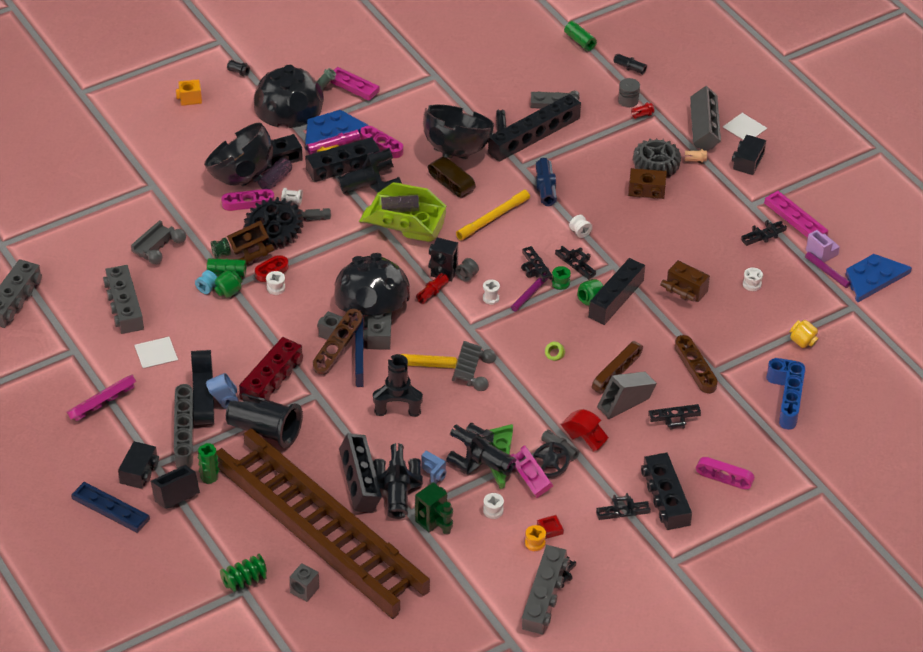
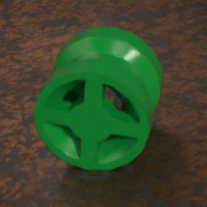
(561, 278)

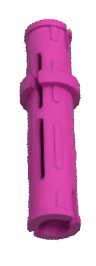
(341, 139)

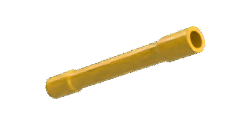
(470, 228)

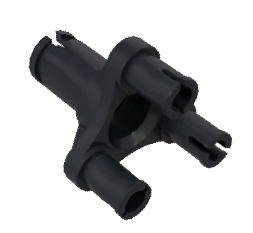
(369, 173)
(397, 388)
(479, 451)
(398, 480)

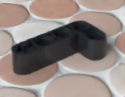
(202, 399)

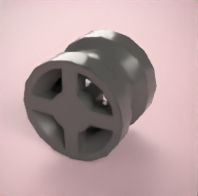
(467, 269)

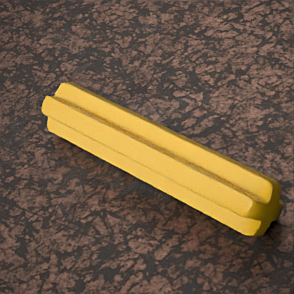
(431, 361)

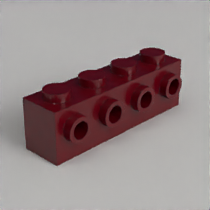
(272, 369)

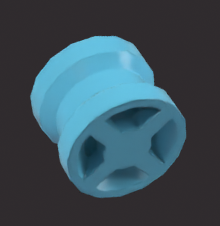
(206, 282)

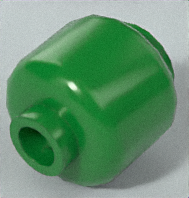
(228, 284)
(588, 290)

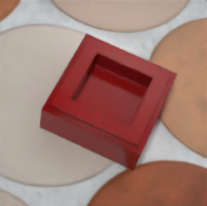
(551, 525)

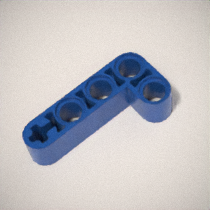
(791, 375)

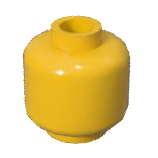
(804, 333)

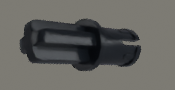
(630, 63)

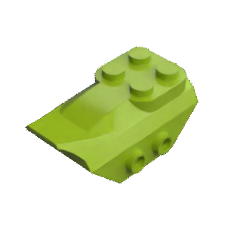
(417, 225)

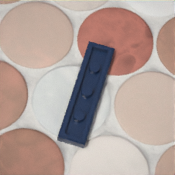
(359, 359)
(110, 507)

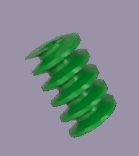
(244, 572)

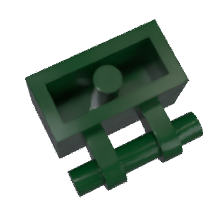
(433, 509)

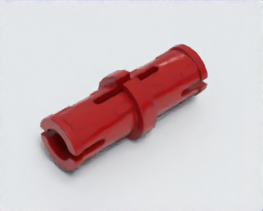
(432, 288)

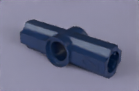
(546, 182)

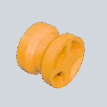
(533, 543)

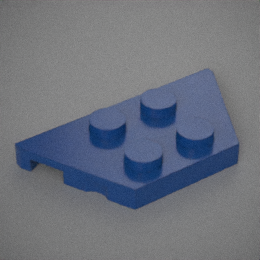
(331, 125)
(874, 274)

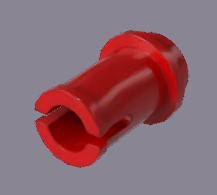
(643, 110)

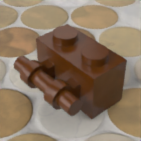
(249, 238)
(686, 282)

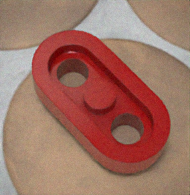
(276, 263)

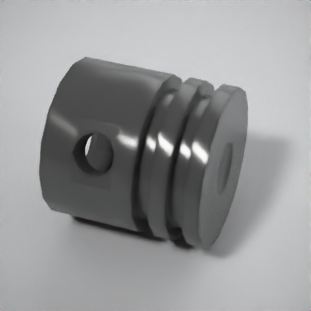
(629, 92)

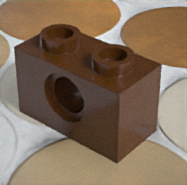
(647, 183)

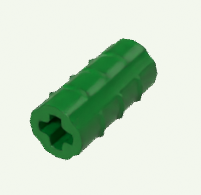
(580, 35)
(218, 266)
(208, 463)

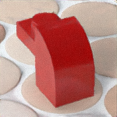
(586, 425)

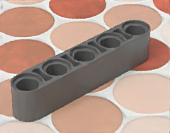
(183, 426)

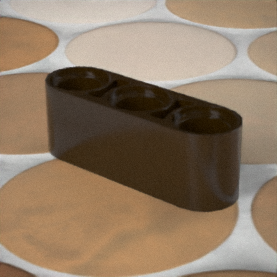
(451, 176)

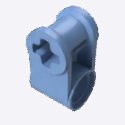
(222, 389)

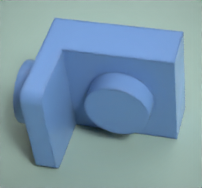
(434, 466)

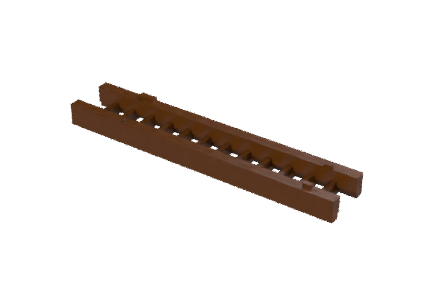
(316, 539)

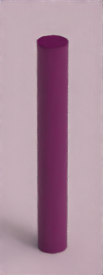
(828, 270)
(528, 293)

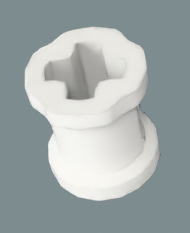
(295, 196)
(491, 290)

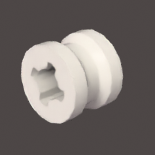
(580, 226)
(752, 279)
(275, 282)
(493, 505)

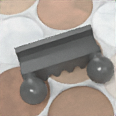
(149, 243)
(468, 362)

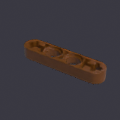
(341, 343)
(692, 365)
(617, 366)

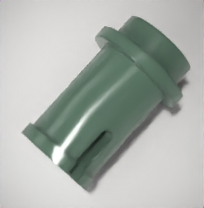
(328, 75)

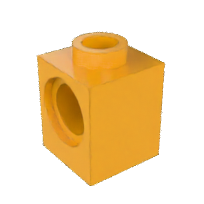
(189, 92)

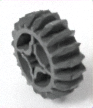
(657, 156)

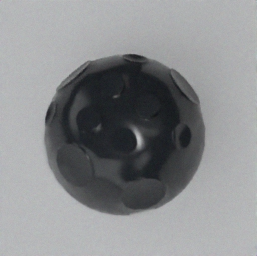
(288, 97)
(455, 131)
(243, 157)
(371, 285)

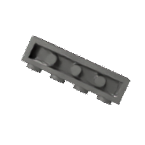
(705, 119)
(17, 288)
(123, 299)
(378, 331)
(544, 589)

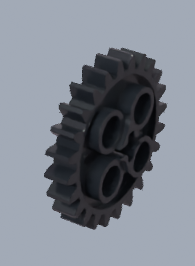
(279, 219)

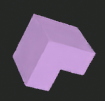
(822, 246)

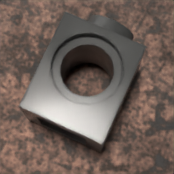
(327, 325)
(304, 582)

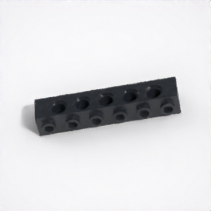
(534, 127)

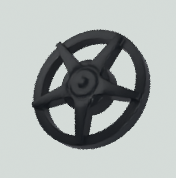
(552, 459)

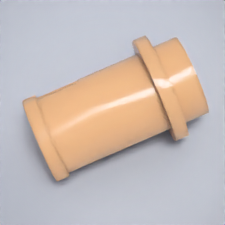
(696, 155)

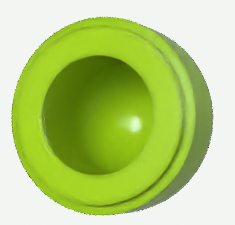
(552, 345)

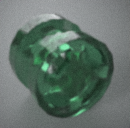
(220, 248)

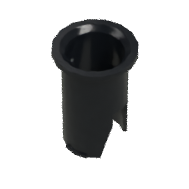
(266, 418)

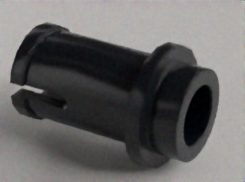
(241, 68)

